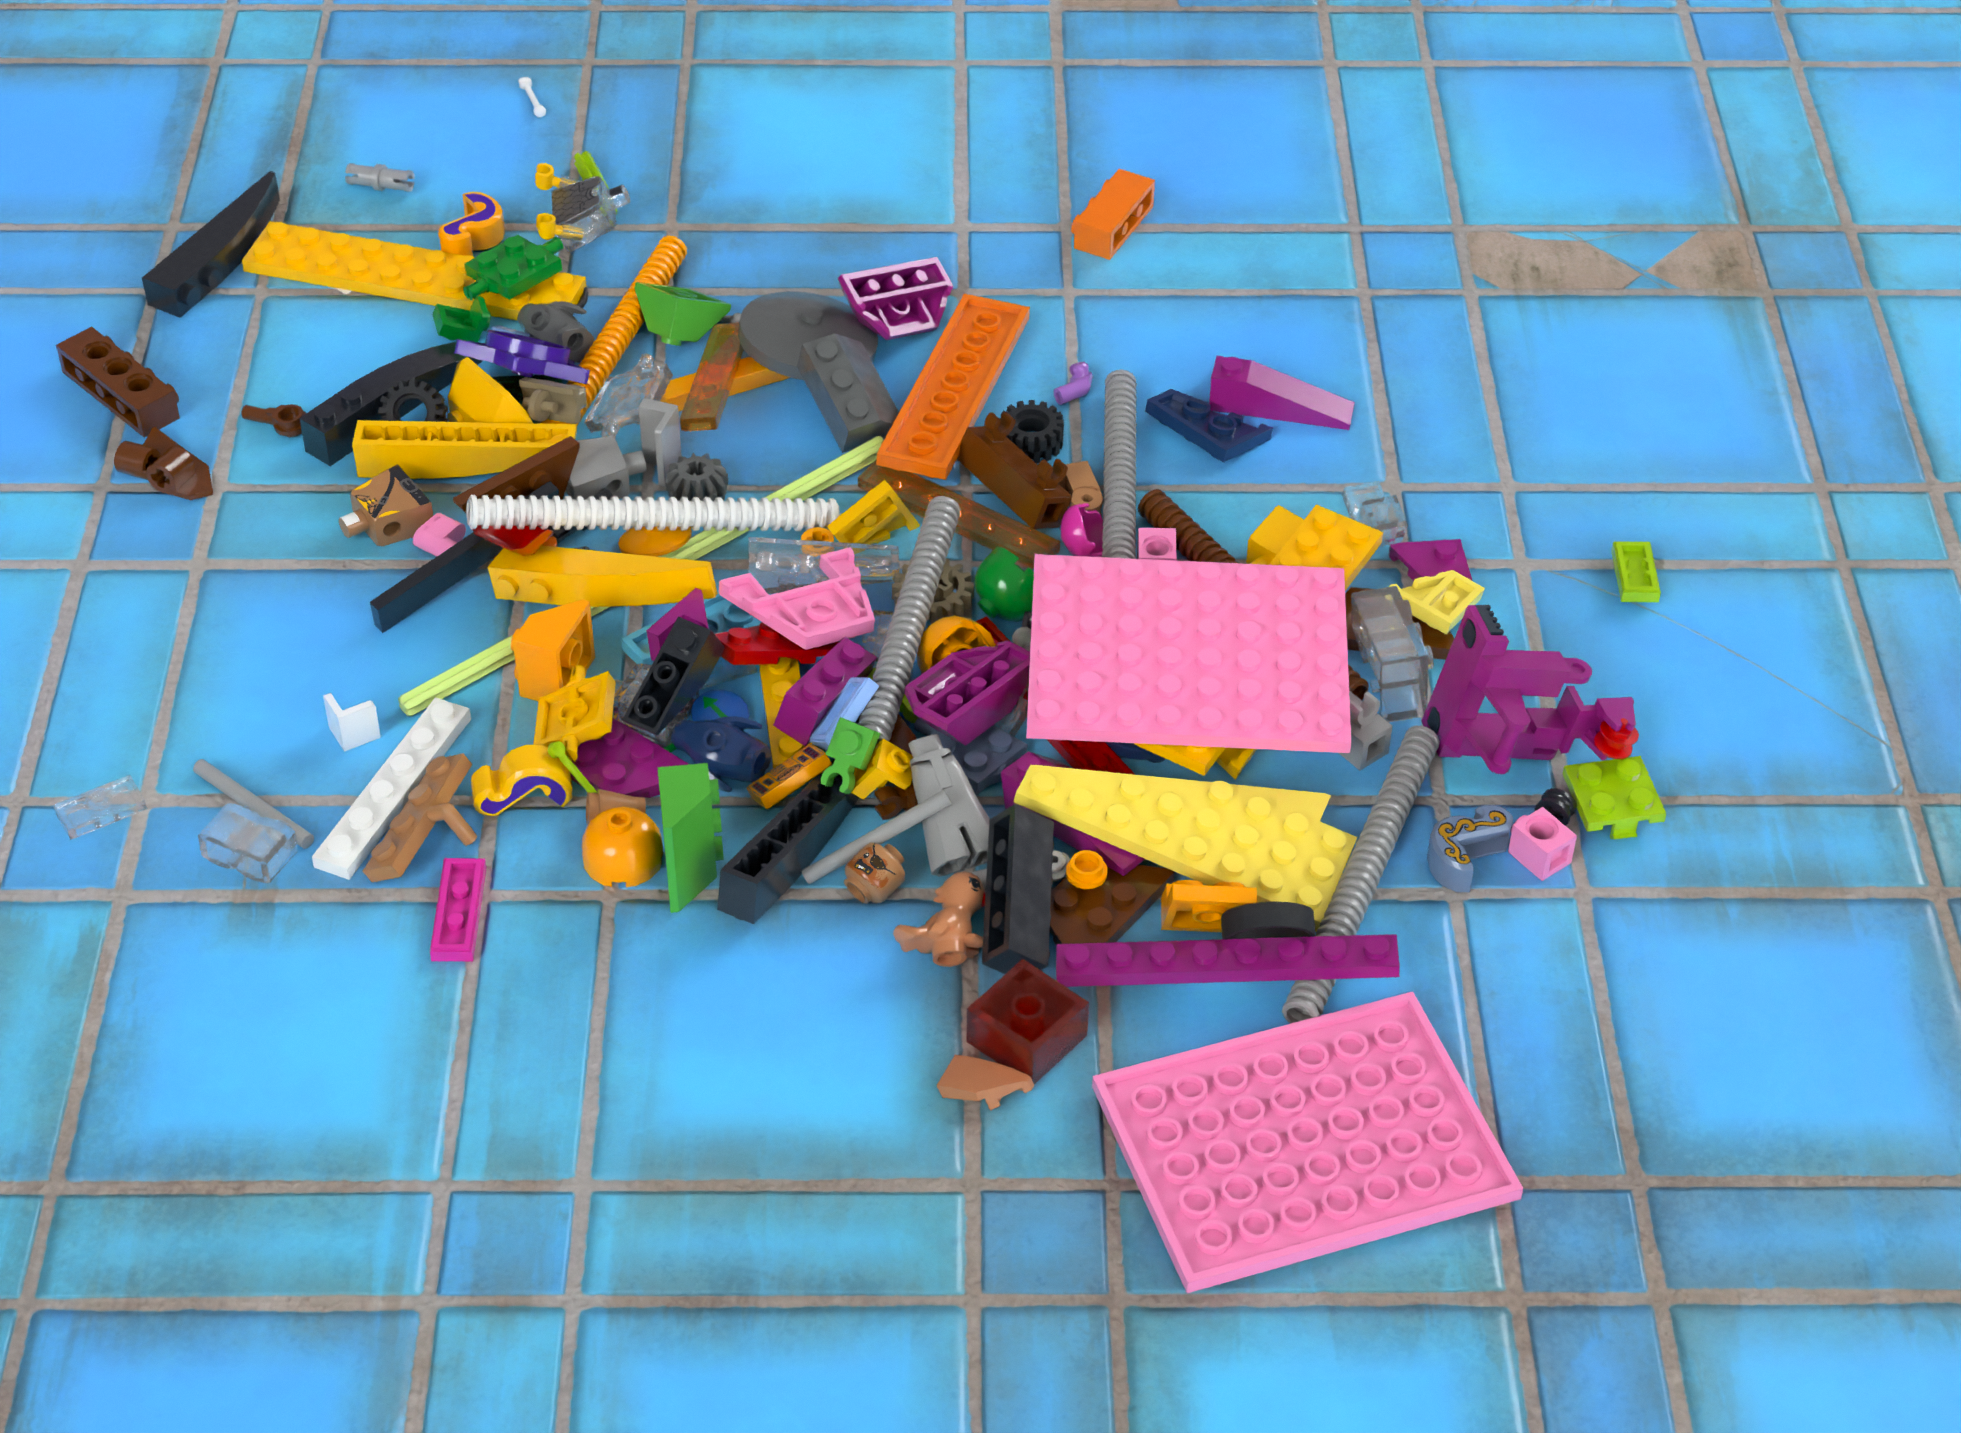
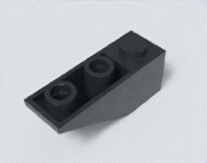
(674, 676)

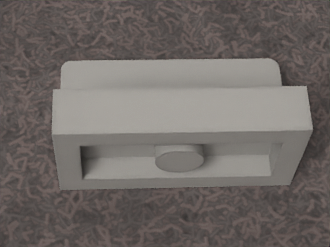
(660, 435)

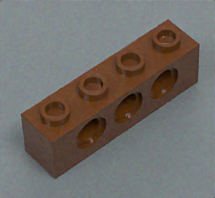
(118, 381)

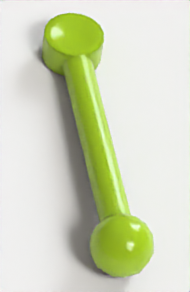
(557, 750)

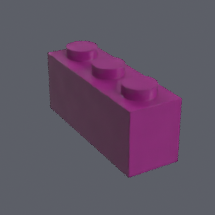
(818, 689)

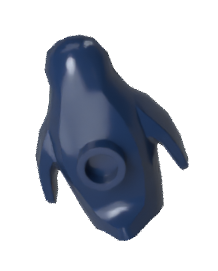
(724, 747)

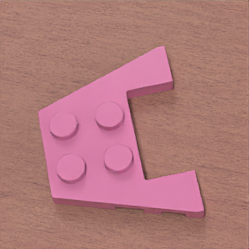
(810, 613)

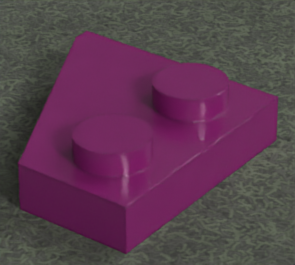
(1431, 557)

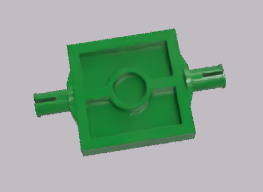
(512, 267)

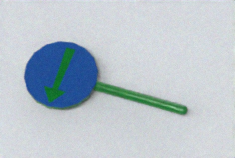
(715, 705)

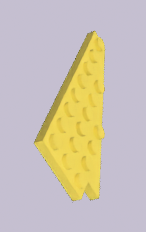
(1203, 828)

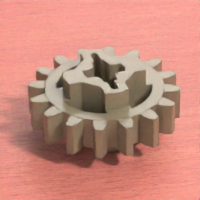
(945, 600)

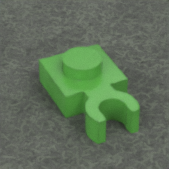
(851, 748)

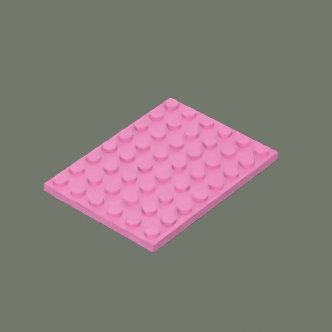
(1189, 654)
(1303, 1141)

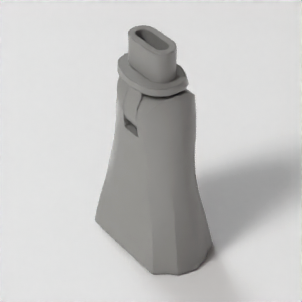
(959, 833)

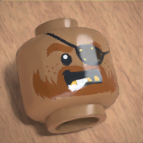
(874, 873)

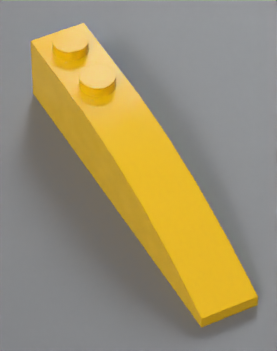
(450, 448)
(600, 577)

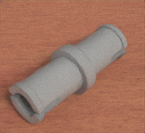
(379, 177)

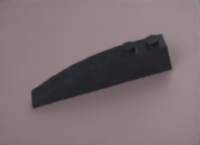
(212, 251)
(332, 424)
(782, 849)

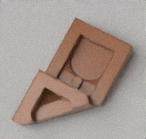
(981, 1079)

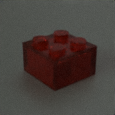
(1027, 1021)

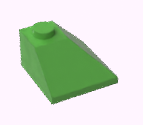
(678, 312)

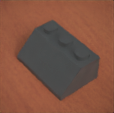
(847, 389)

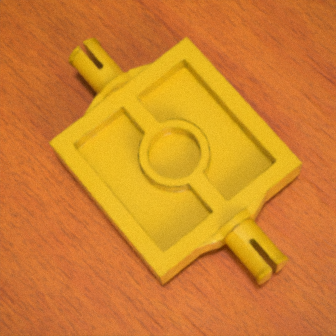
(576, 711)

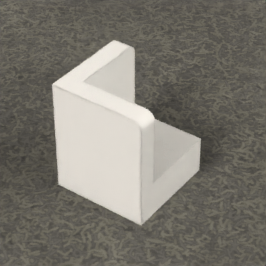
(353, 725)

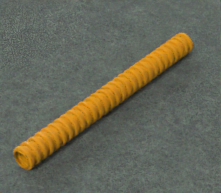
(626, 319)

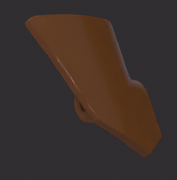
(165, 466)

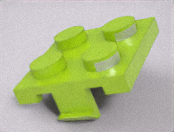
(1614, 794)

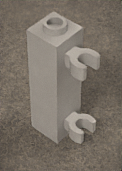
(1368, 732)

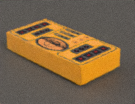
(789, 776)

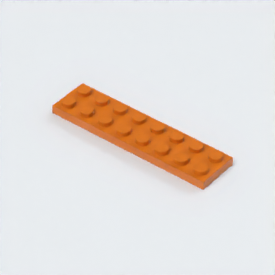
(953, 387)

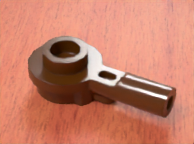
(283, 418)

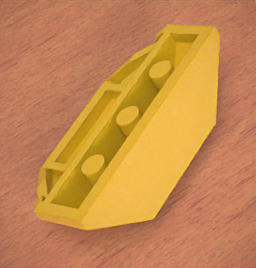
(480, 398)

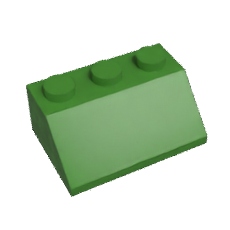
(689, 830)

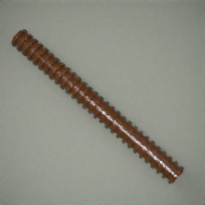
(1200, 547)

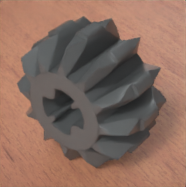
(697, 478)

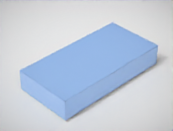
(847, 705)

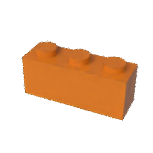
(1113, 214)

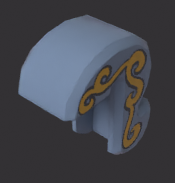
(1466, 838)

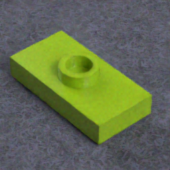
(1635, 571)

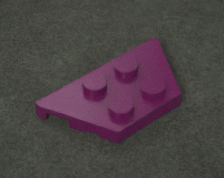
(623, 762)

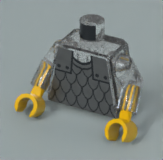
(579, 208)

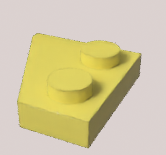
(1441, 598)

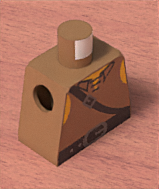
(387, 508)

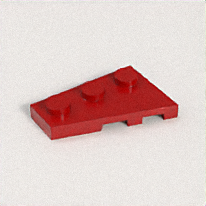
(765, 646)

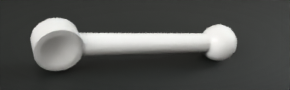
(525, 83)

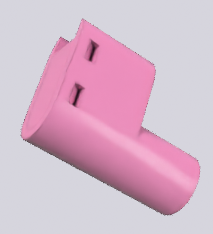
(438, 534)

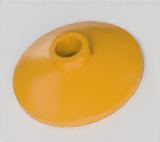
(654, 541)

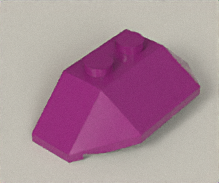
(899, 297)
(970, 689)

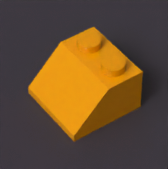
(550, 646)

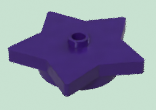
(524, 355)

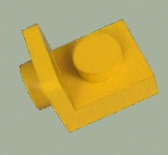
(885, 765)

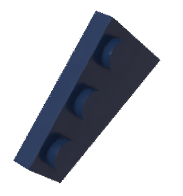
(1214, 432)

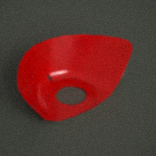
(522, 542)

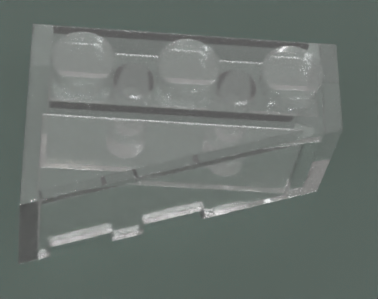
(1394, 651)

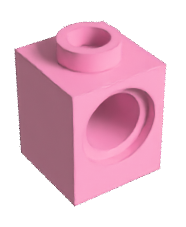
(1157, 544)
(1542, 843)

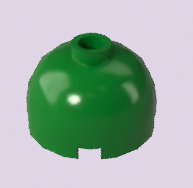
(1004, 586)

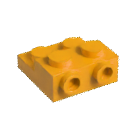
(1199, 907)

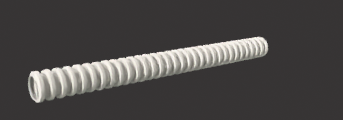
(650, 513)

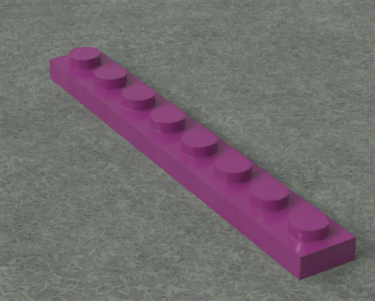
(1227, 960)

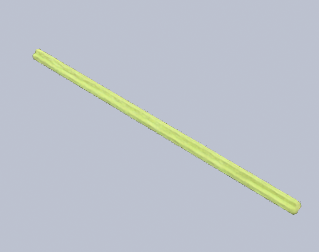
(698, 546)

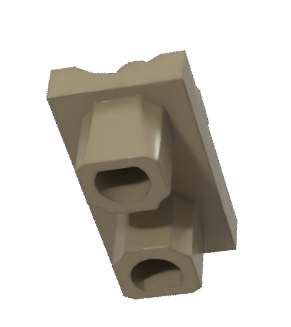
(552, 400)

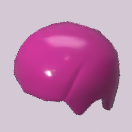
(1082, 531)

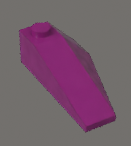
(1266, 393)
(1113, 856)

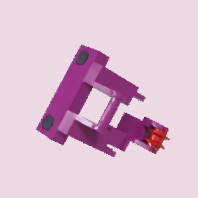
(1483, 667)

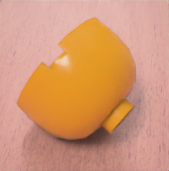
(950, 636)
(622, 847)

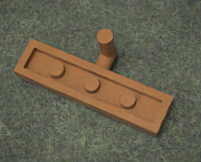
(424, 808)

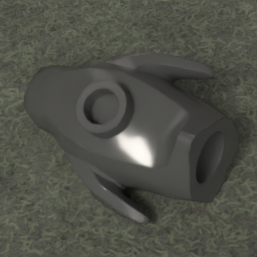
(557, 325)

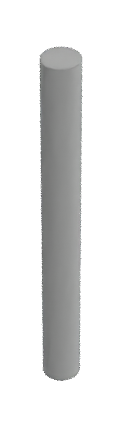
(247, 798)
(878, 835)

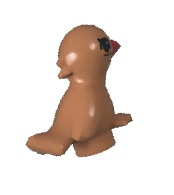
(949, 931)

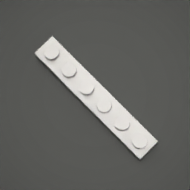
(389, 789)

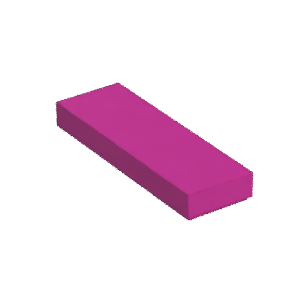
(458, 909)

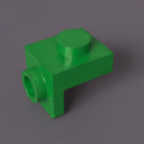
(460, 323)

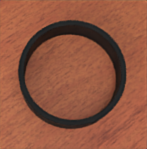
(1268, 921)

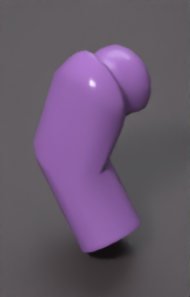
(1077, 387)

